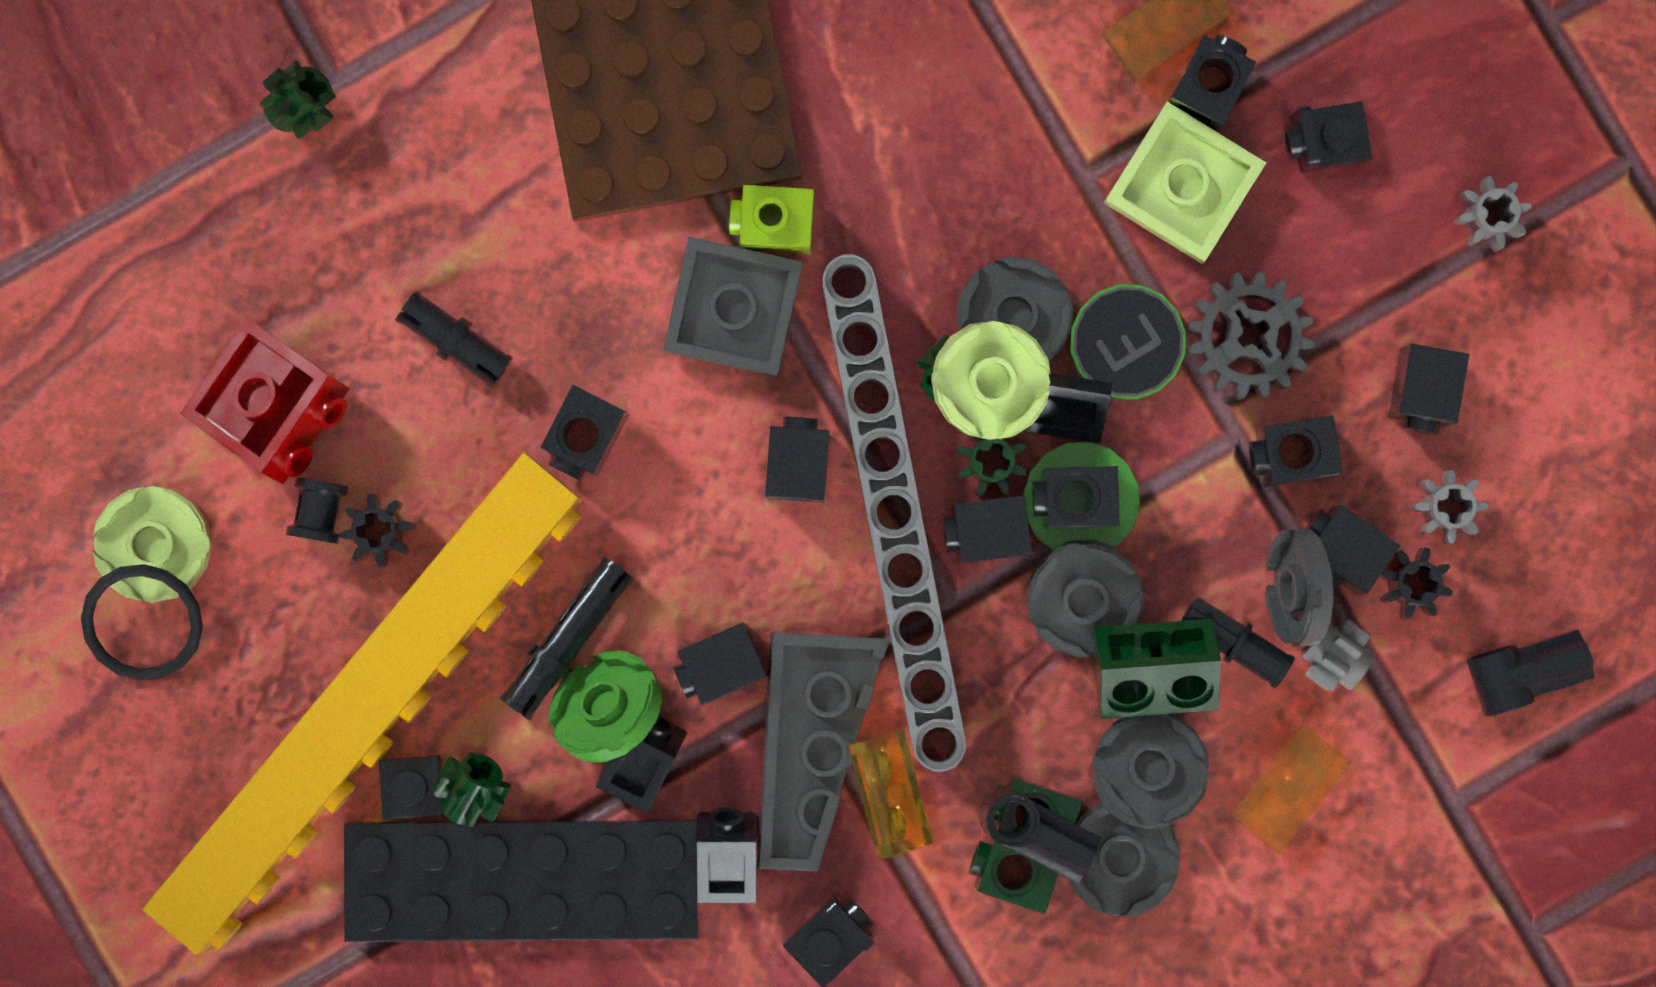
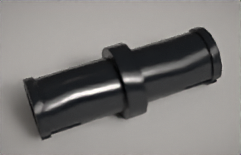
(453, 338)

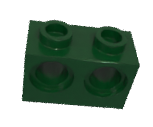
(1157, 668)
(1037, 888)

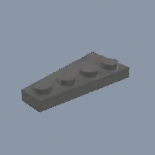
(812, 715)

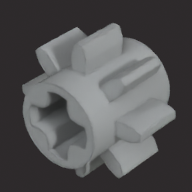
(1508, 213)
(1456, 493)
(1339, 656)

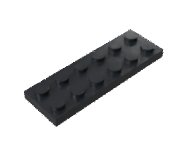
(520, 880)

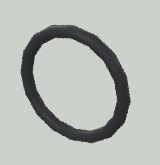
(153, 573)

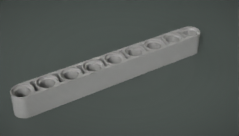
(900, 483)

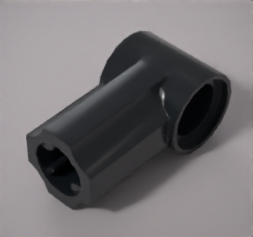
(1515, 675)
(1042, 836)

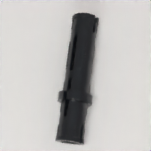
(561, 645)

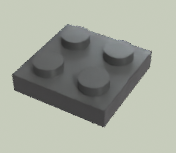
(733, 307)

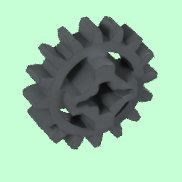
(1265, 359)

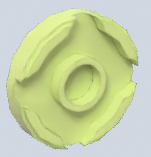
(991, 380)
(155, 530)

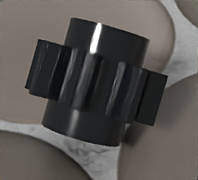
(365, 519)
(1427, 573)

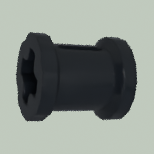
(317, 510)

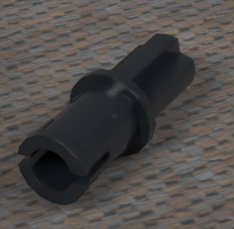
(1243, 644)

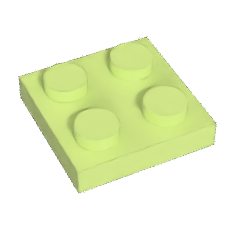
(1185, 182)

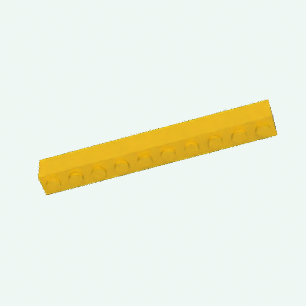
(363, 705)

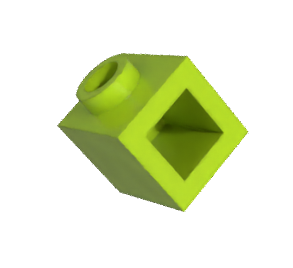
(773, 219)

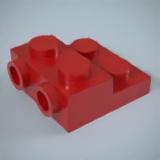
(266, 403)

